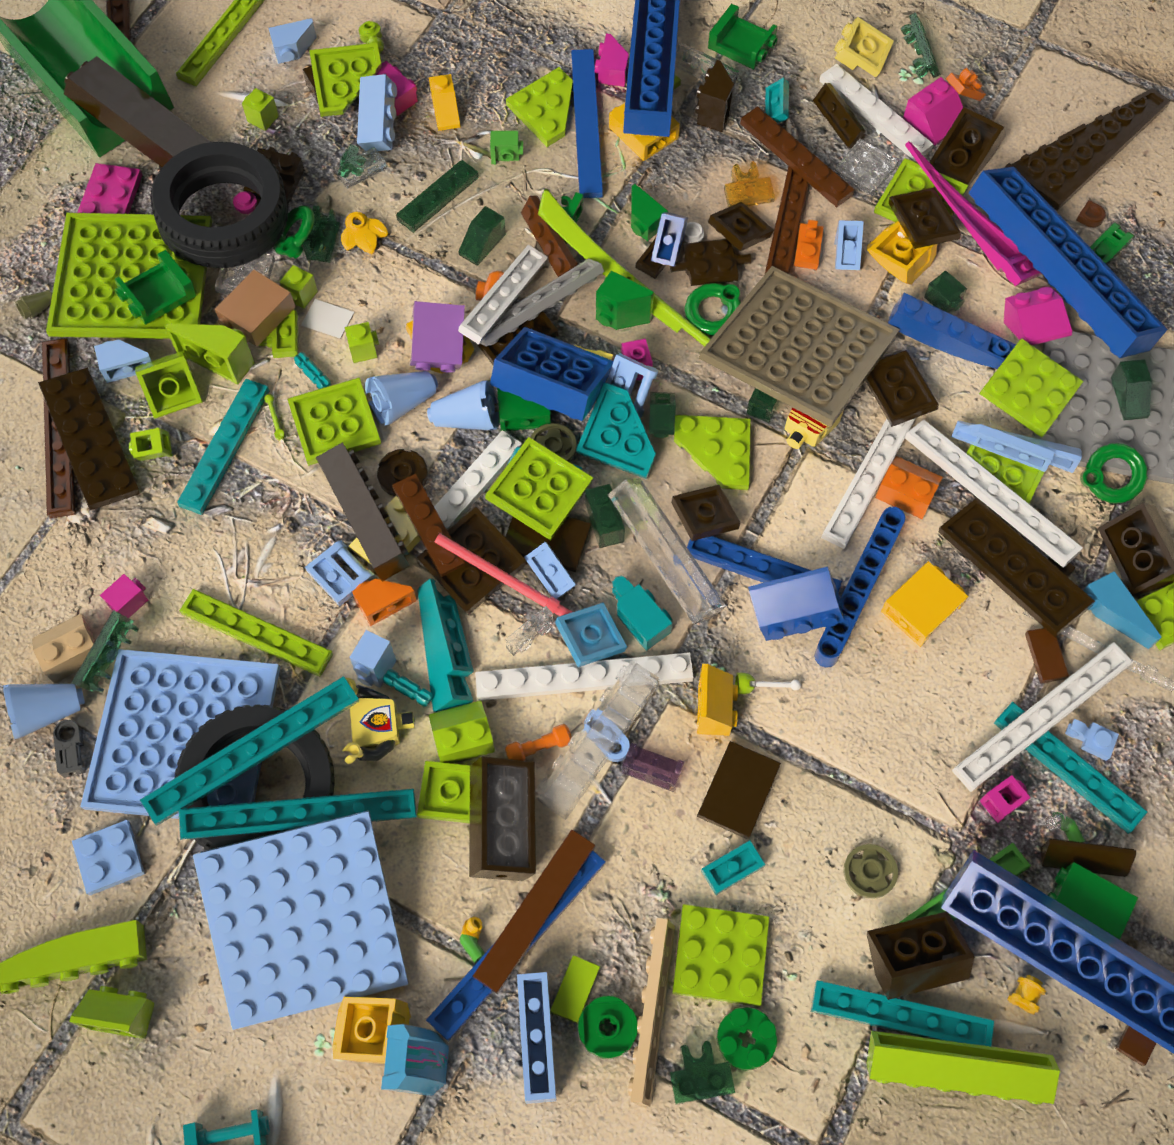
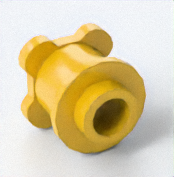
(1027, 994)

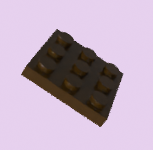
(469, 584)

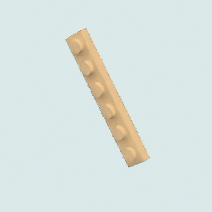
(650, 1024)

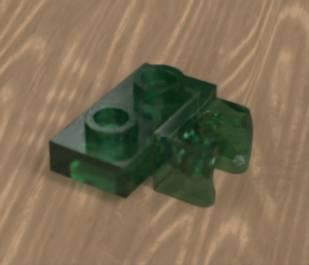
(701, 1077)

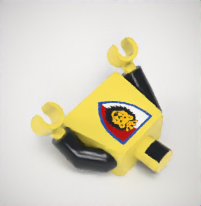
(374, 725)

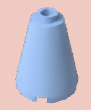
(399, 393)
(467, 408)
(40, 705)

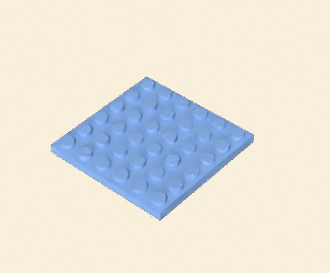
(154, 711)
(300, 919)

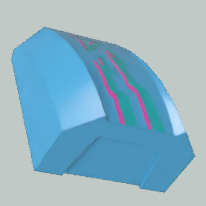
(414, 1060)

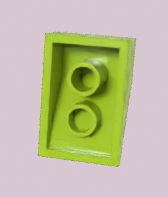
(213, 348)

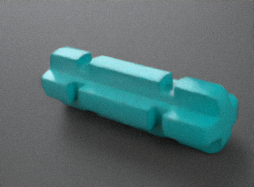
(312, 371)
(407, 687)

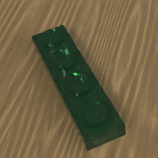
(437, 196)

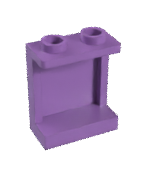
(436, 336)

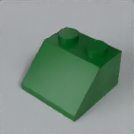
(623, 302)

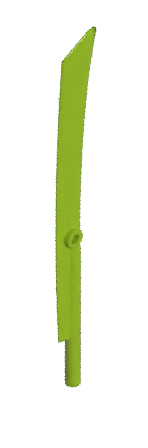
(568, 229)

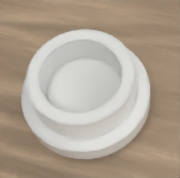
(693, 233)

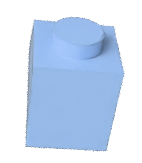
(292, 39)
(119, 359)

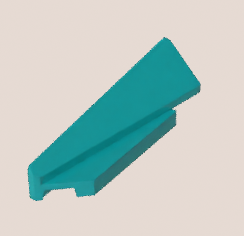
(444, 648)

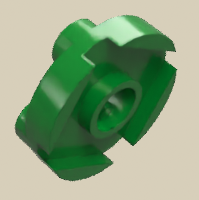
(594, 1016)
(762, 1031)

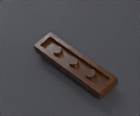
(548, 239)
(426, 523)

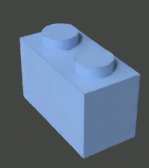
(372, 659)

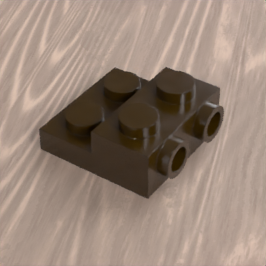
(290, 169)

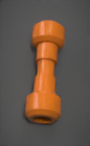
(559, 736)

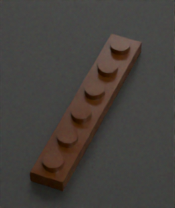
(797, 156)

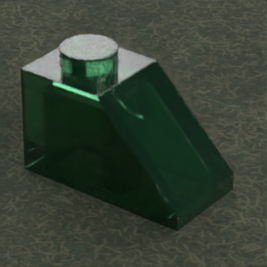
(482, 235)
(1133, 389)
(662, 414)

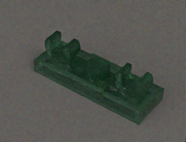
(922, 46)
(104, 652)

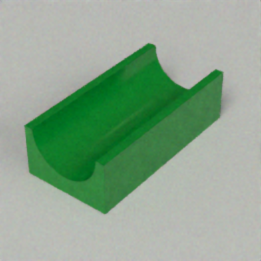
(59, 42)

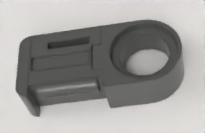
(68, 751)

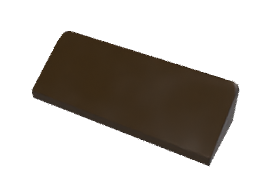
(1093, 857)

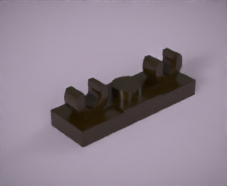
(839, 115)

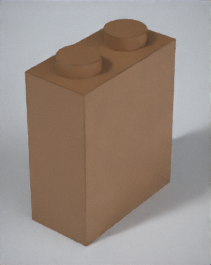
(255, 307)

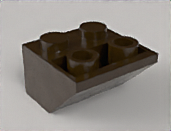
(715, 98)

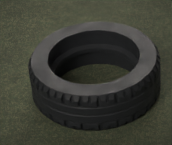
(211, 165)
(234, 725)

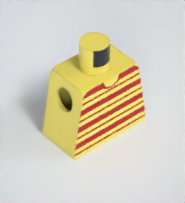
(806, 429)

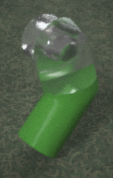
(1065, 823)

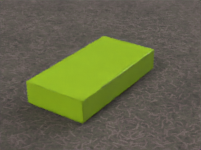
(575, 989)

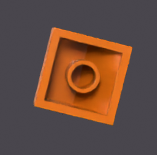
(908, 487)

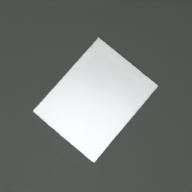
(327, 318)

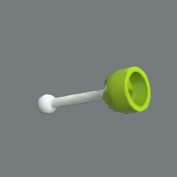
(747, 683)

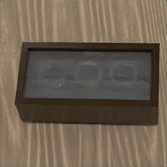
(502, 819)

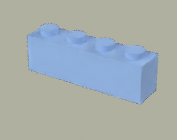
(536, 1038)

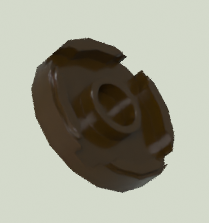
(398, 466)

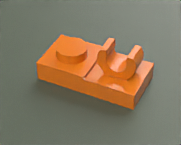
(967, 84)
(808, 245)

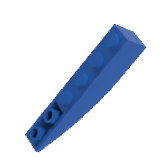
(948, 332)

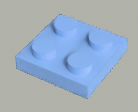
(108, 857)

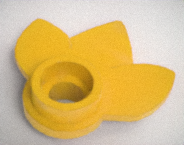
(362, 235)

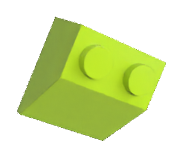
(168, 384)
(461, 733)
(114, 1012)

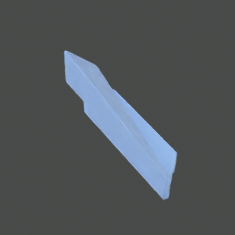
(1020, 448)

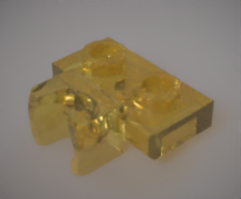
(748, 187)

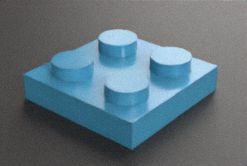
(590, 634)

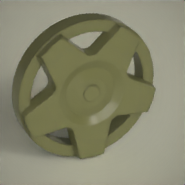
(554, 441)
(870, 871)

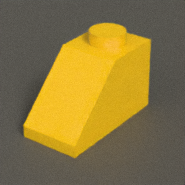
(444, 102)

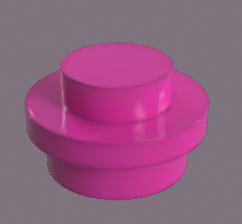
(245, 202)

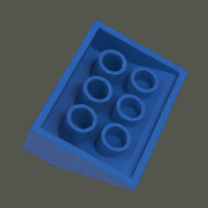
(551, 373)

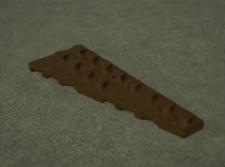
(1077, 156)

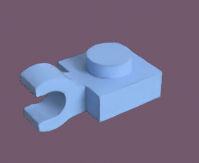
(1095, 738)

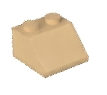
(63, 648)

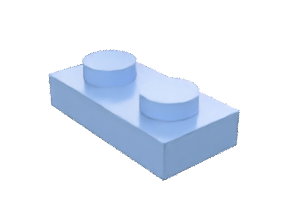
(550, 570)

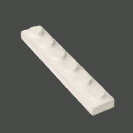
(875, 111)
(502, 294)
(474, 481)

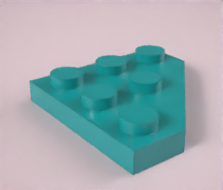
(617, 434)

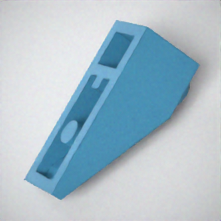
(1120, 610)

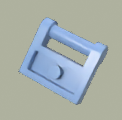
(624, 374)
(333, 577)

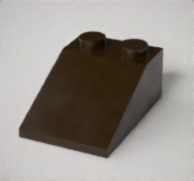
(967, 146)

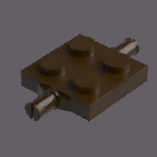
(710, 262)

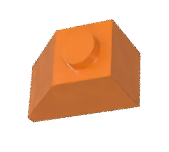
(382, 599)

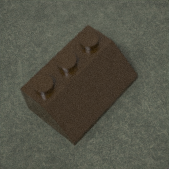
(1141, 548)
(919, 955)

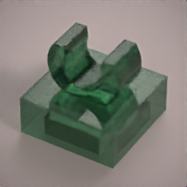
(349, 162)

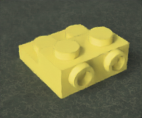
(863, 47)

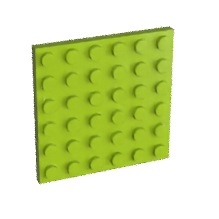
(95, 253)

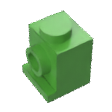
(505, 146)

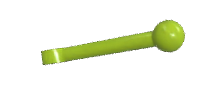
(279, 434)

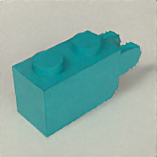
(640, 613)

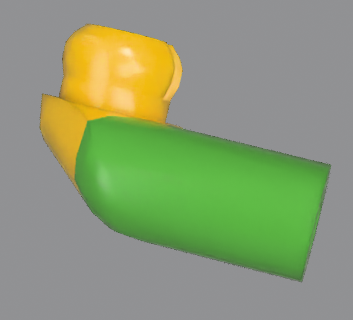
(469, 938)

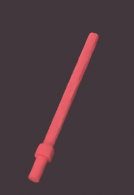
(552, 603)

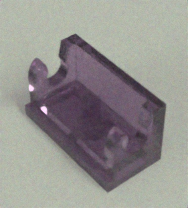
(652, 767)

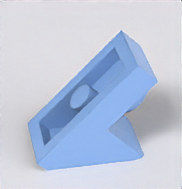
(848, 245)

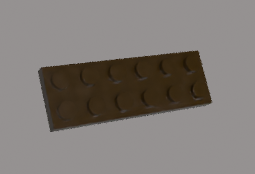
(89, 439)
(1016, 567)

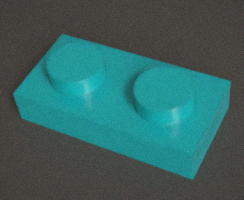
(777, 100)
(733, 867)

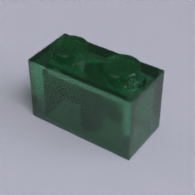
(604, 516)

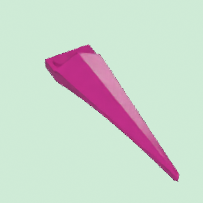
(989, 236)

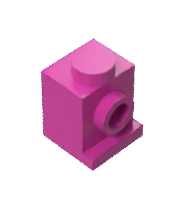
(998, 806)

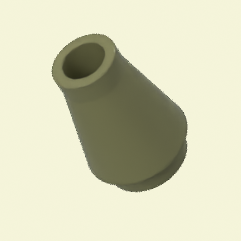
(33, 304)

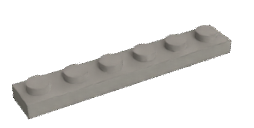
(544, 298)

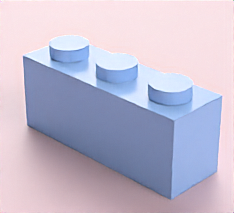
(376, 112)

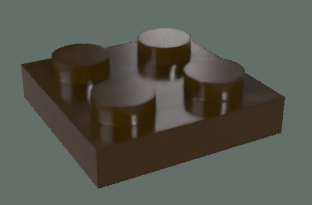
(740, 226)
(705, 512)

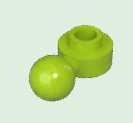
(371, 33)

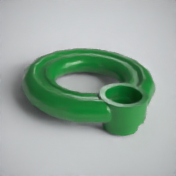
(293, 245)
(711, 290)
(1100, 457)

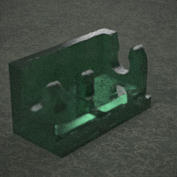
(323, 236)

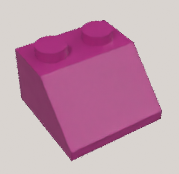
(933, 110)
(1037, 316)

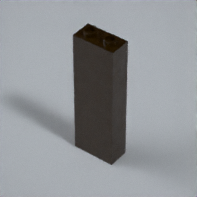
(130, 111)

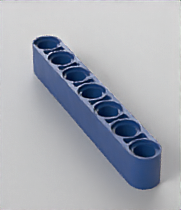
(865, 575)

